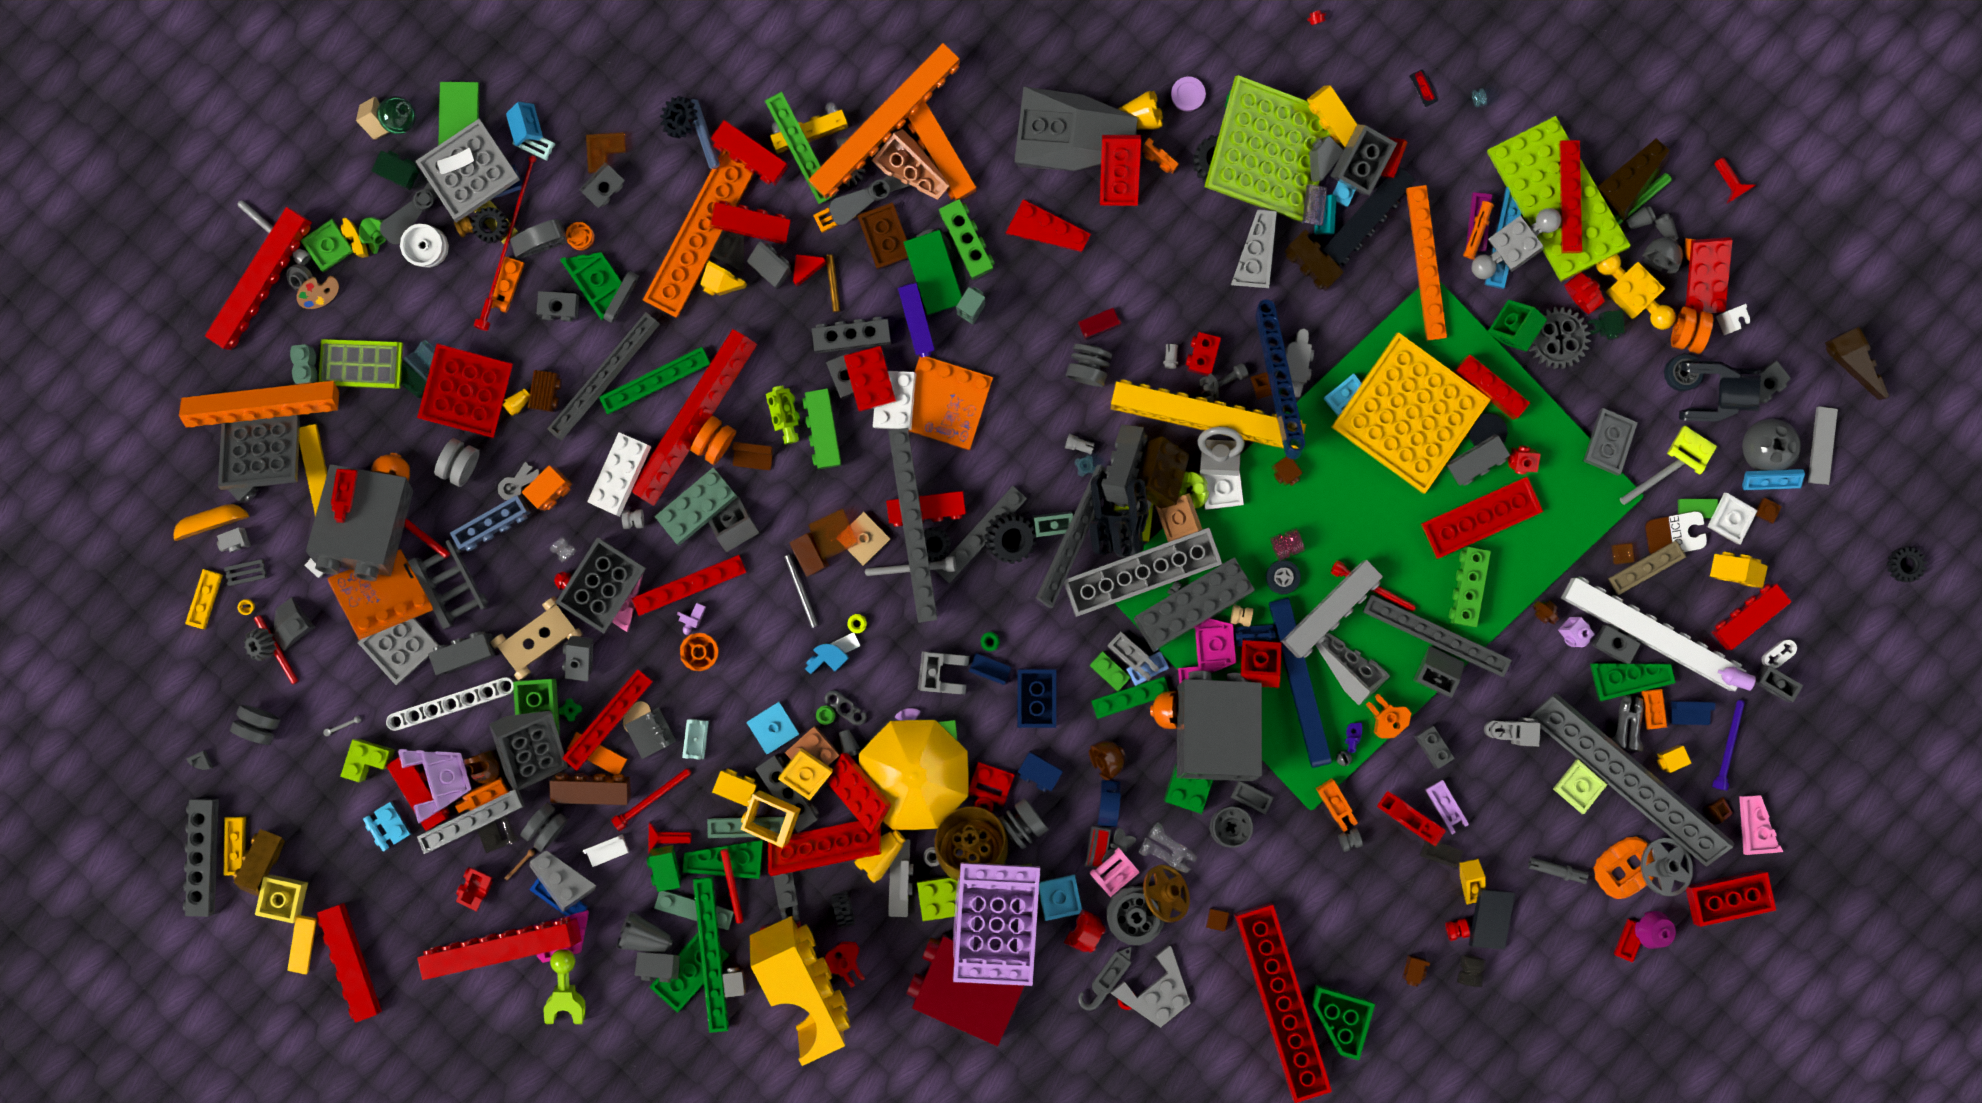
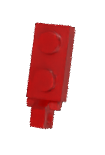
(343, 493)

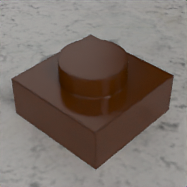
(1768, 510)

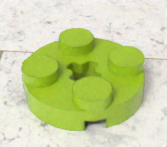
(1199, 488)

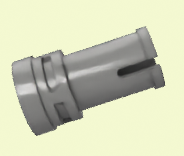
(1074, 442)

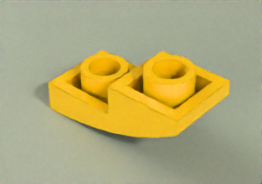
(351, 232)

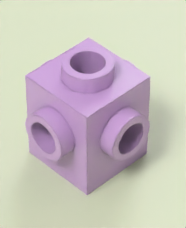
(1576, 632)

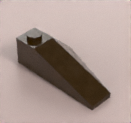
(1851, 353)

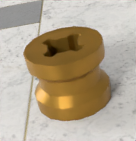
(464, 226)

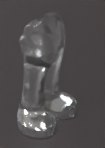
(1174, 859)

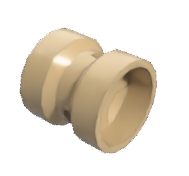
(1236, 615)

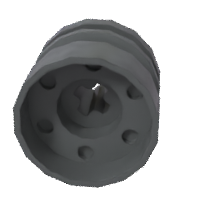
(1089, 364)
(1023, 823)
(1241, 832)

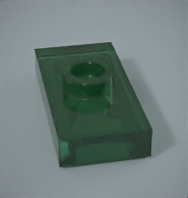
(412, 380)

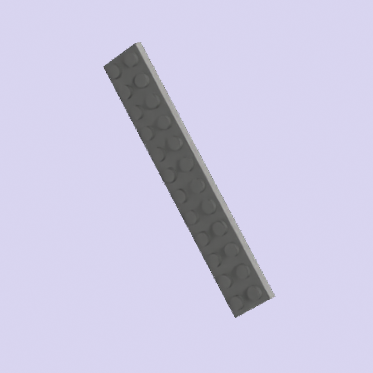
(1631, 780)

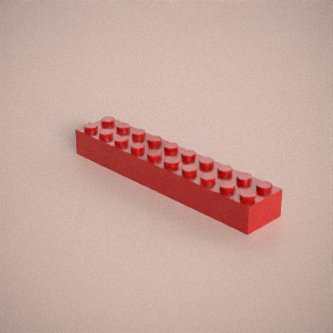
(1282, 1002)

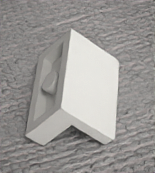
(607, 850)

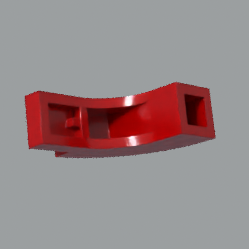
(1411, 818)

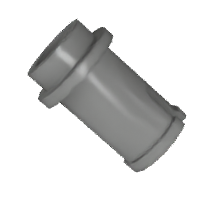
(1171, 356)

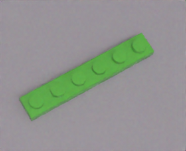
(795, 139)

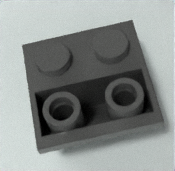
(768, 265)
(1439, 672)

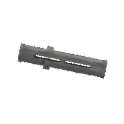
(1566, 873)

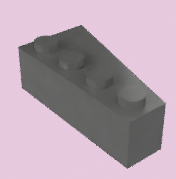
(1124, 462)

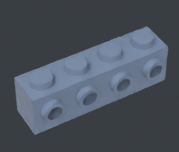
(489, 523)

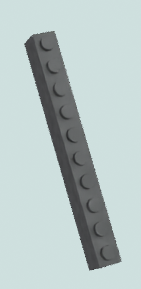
(913, 525)

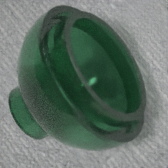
(391, 119)

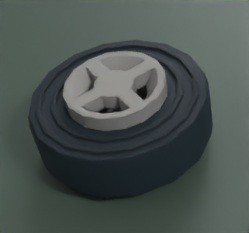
(1290, 577)

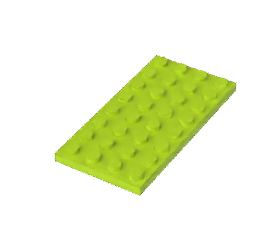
(1532, 174)

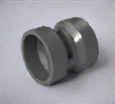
(1347, 840)

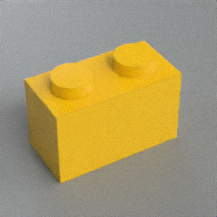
(734, 786)

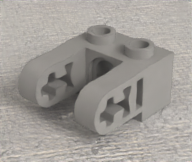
(930, 672)
(1521, 732)

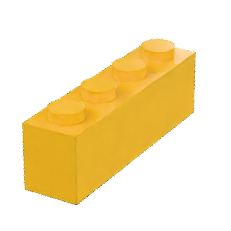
(1332, 115)

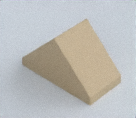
(368, 118)

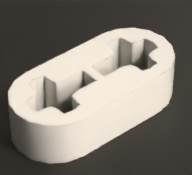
(1776, 650)

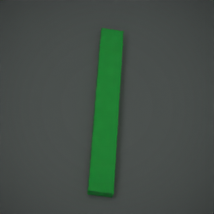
(710, 954)

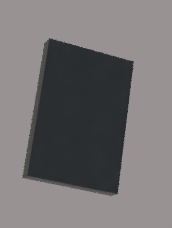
(1491, 918)

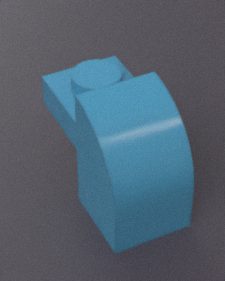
(831, 654)

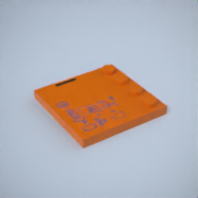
(948, 402)
(380, 603)

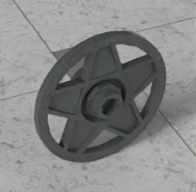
(1666, 867)

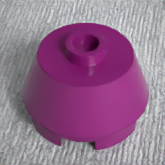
(1655, 930)

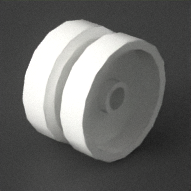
(419, 235)

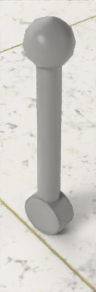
(327, 732)

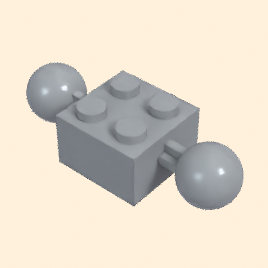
(1516, 243)

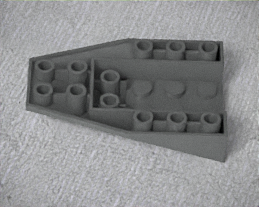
(1065, 130)

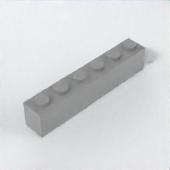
(1332, 609)

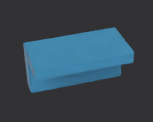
(524, 123)

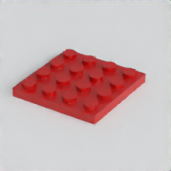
(464, 390)

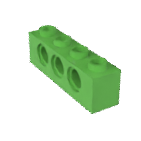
(958, 210)

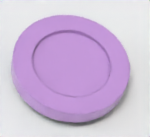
(1188, 94)

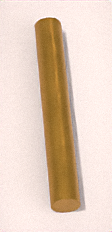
(833, 283)

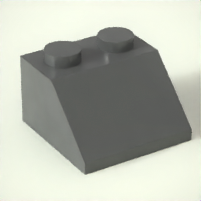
(733, 525)

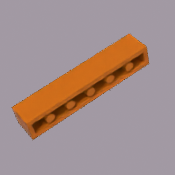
(941, 152)

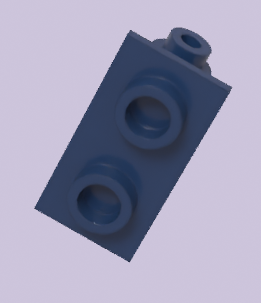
(1254, 633)

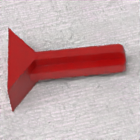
(1731, 179)
(667, 837)

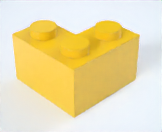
(1740, 569)

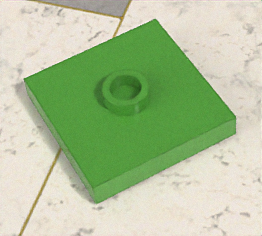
(327, 245)

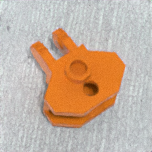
(1387, 717)

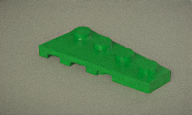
(1625, 679)

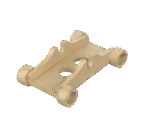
(513, 647)

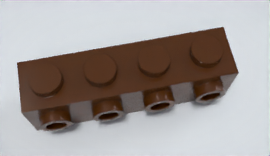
(590, 789)

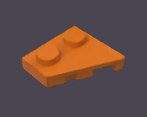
(1160, 156)

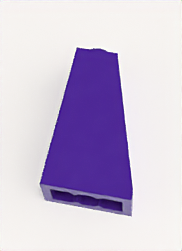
(916, 319)

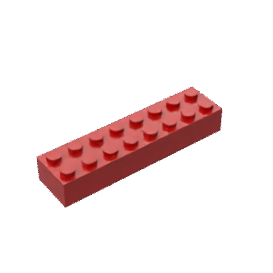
(499, 947)

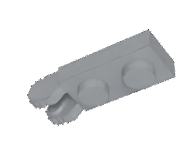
(1131, 655)

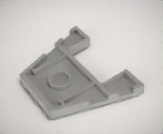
(1162, 998)

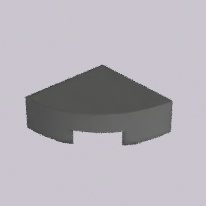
(200, 761)

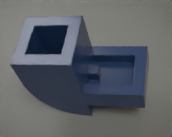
(1109, 803)

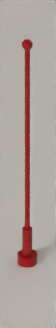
(482, 323)

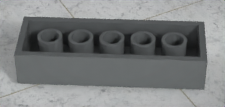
(1193, 604)

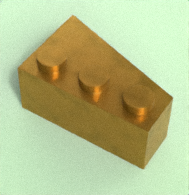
(258, 861)

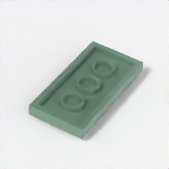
(696, 506)

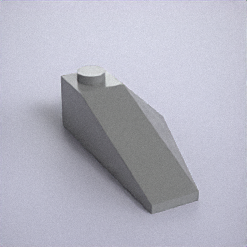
(1354, 673)

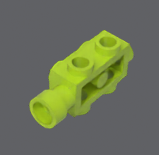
(783, 412)

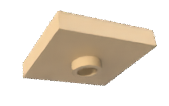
(869, 539)

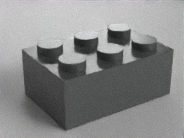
(1363, 159)
(462, 653)

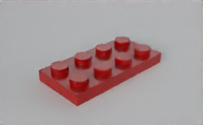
(1120, 170)
(1709, 274)
(858, 793)

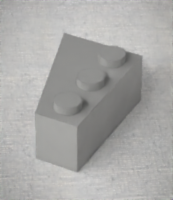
(560, 880)

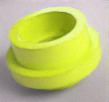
(851, 623)

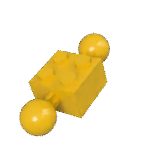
(1636, 291)

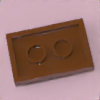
(884, 235)

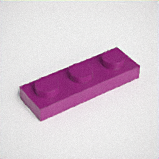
(1476, 202)

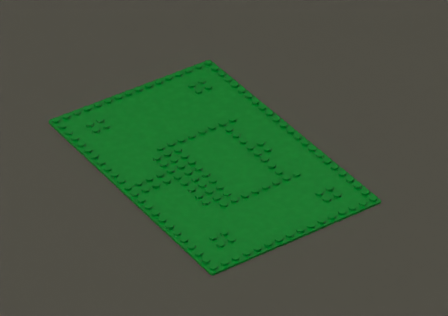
(1362, 511)

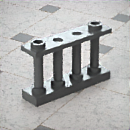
(437, 600)

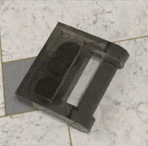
(492, 838)

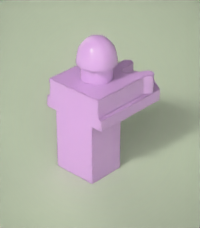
(693, 620)

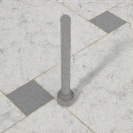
(301, 256)
(946, 564)

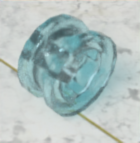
(1479, 97)

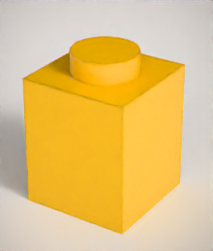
(1673, 759)

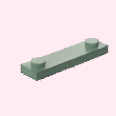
(686, 907)

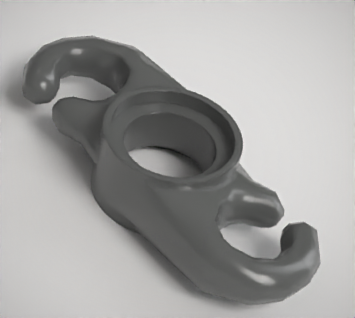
(841, 699)

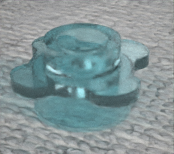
(1088, 461)

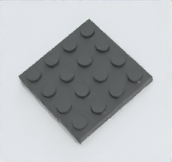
(259, 452)

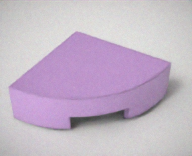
(908, 714)

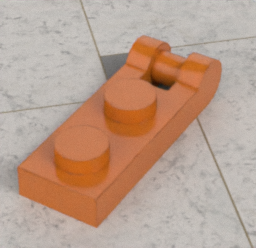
(507, 283)

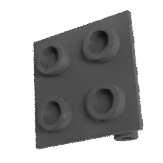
(650, 733)

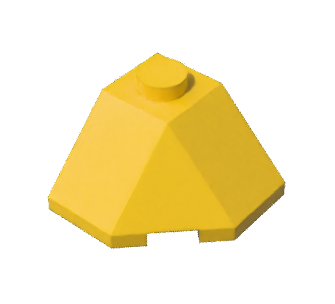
(720, 281)

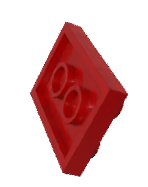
(869, 378)

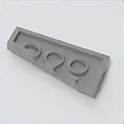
(1256, 258)

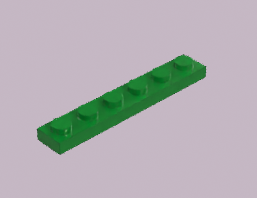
(654, 380)

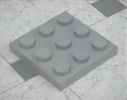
(399, 649)

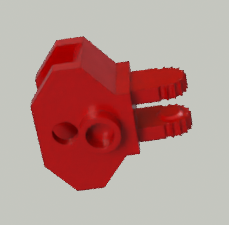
(1585, 292)
(845, 963)

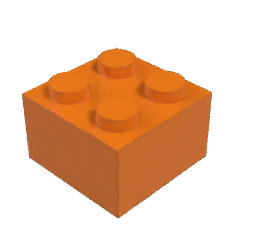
(547, 488)

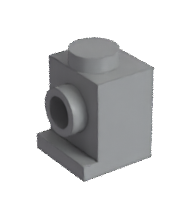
(232, 540)

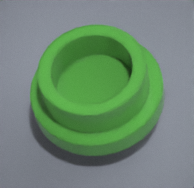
(825, 715)

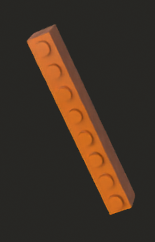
(259, 404)

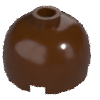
(1108, 758)

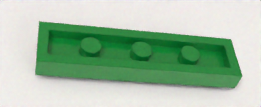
(1129, 697)

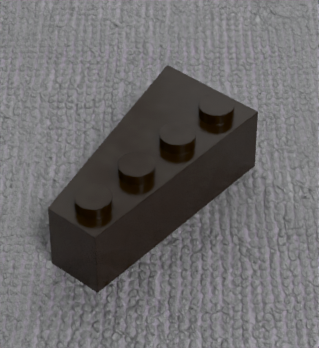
(1633, 179)

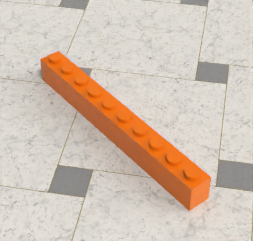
(884, 121)

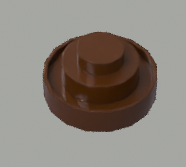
(1546, 612)

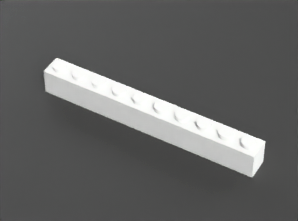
(1648, 631)

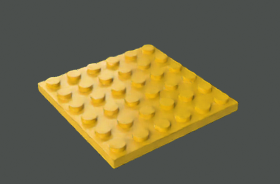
(1410, 413)

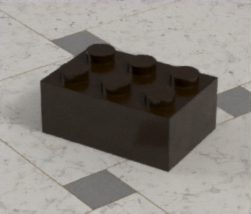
(1162, 471)

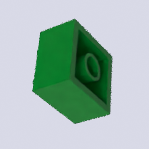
(1517, 325)
(1187, 792)

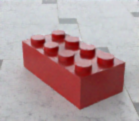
(1730, 898)

